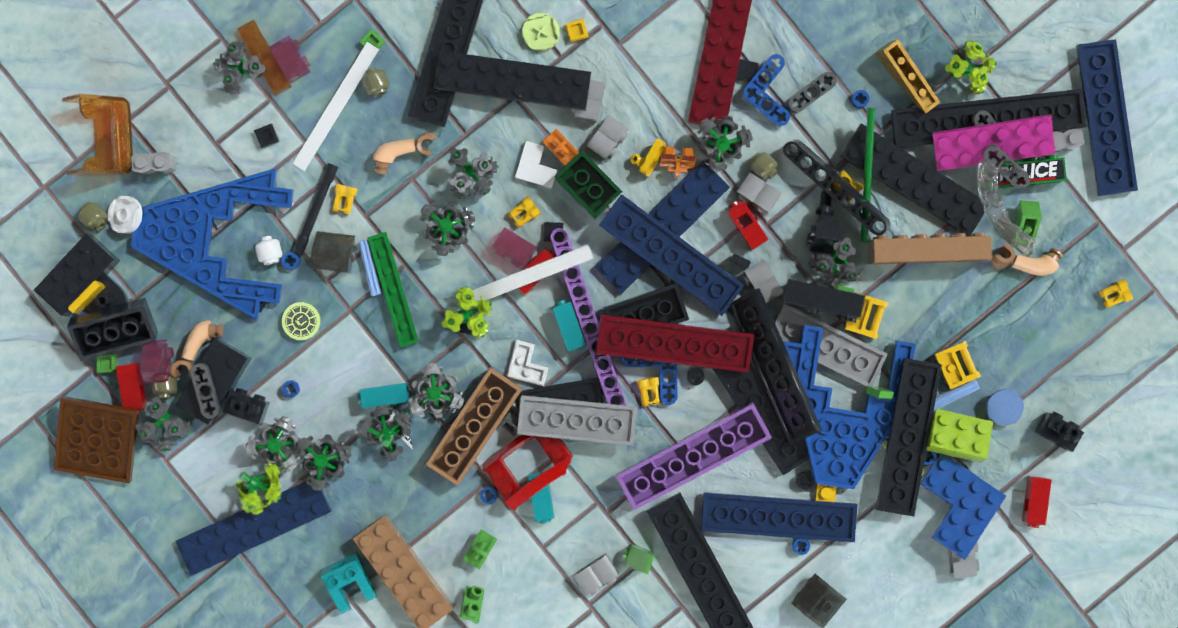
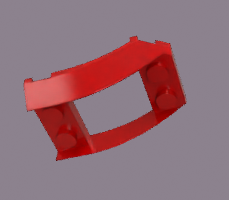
(507, 483)

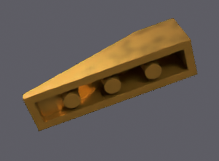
(907, 75)

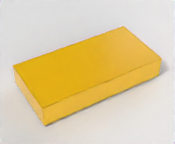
(86, 297)

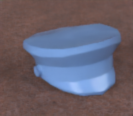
(1005, 407)

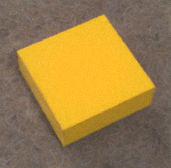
(576, 30)

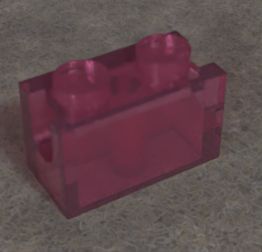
(289, 58)
(514, 247)
(156, 361)

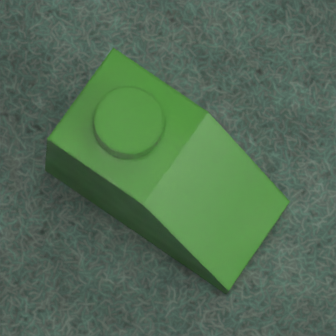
(1028, 217)
(638, 558)

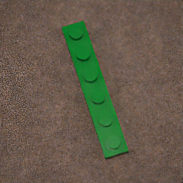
(393, 289)

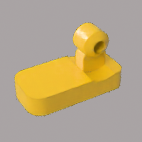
(648, 165)

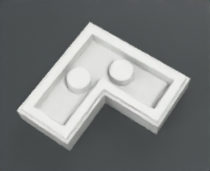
(530, 168)
(522, 369)

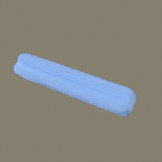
(369, 267)
(956, 394)

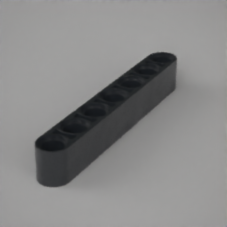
(827, 185)

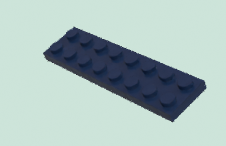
(1107, 117)
(676, 212)
(671, 255)
(779, 517)
(246, 530)

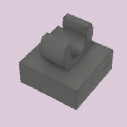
(510, 423)

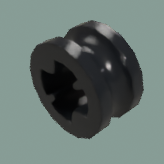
(701, 378)
(805, 486)

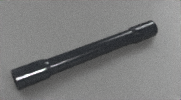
(303, 238)

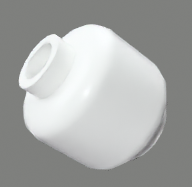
(268, 250)

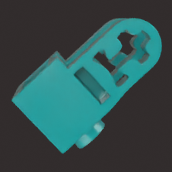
(345, 572)

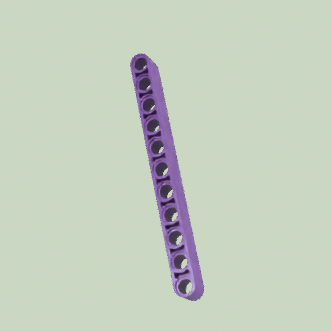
(590, 318)

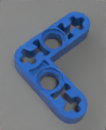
(760, 88)
(659, 364)

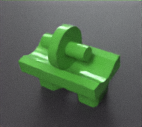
(480, 549)
(472, 604)

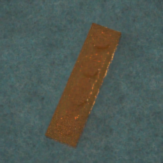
(258, 46)

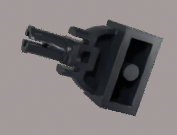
(824, 232)
(246, 406)
(1059, 431)

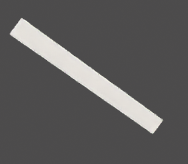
(335, 106)
(534, 273)

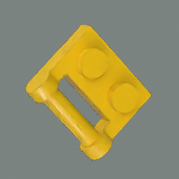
(859, 326)
(951, 367)

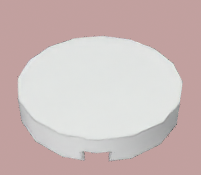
(125, 214)

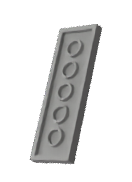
(837, 349)
(577, 420)

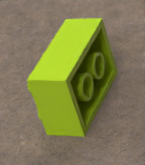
(960, 436)

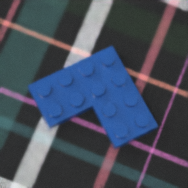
(971, 503)

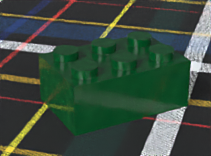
(588, 185)

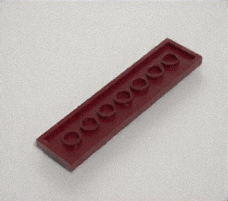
(719, 60)
(674, 343)

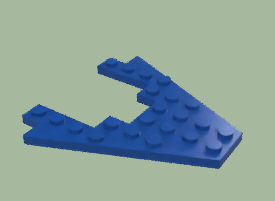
(180, 235)
(847, 437)

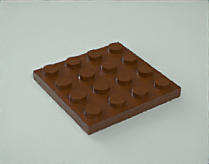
(96, 439)

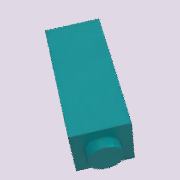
(568, 325)
(383, 395)
(542, 502)

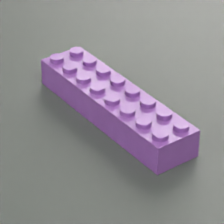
(693, 456)

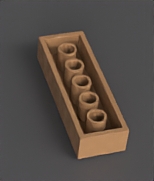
(929, 250)
(474, 426)
(403, 573)

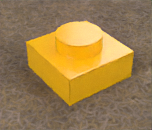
(825, 493)

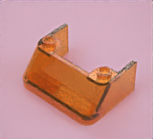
(111, 134)

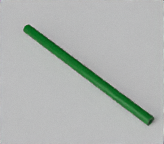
(868, 167)

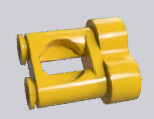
(851, 181)
(346, 191)
(531, 209)
(1123, 291)
(646, 384)

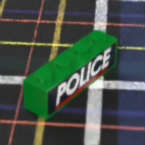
(1040, 171)

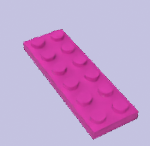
(1016, 138)

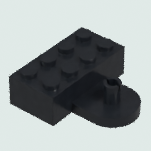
(76, 271)

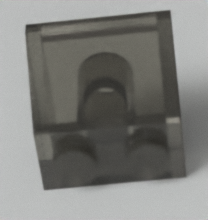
(332, 252)
(818, 601)

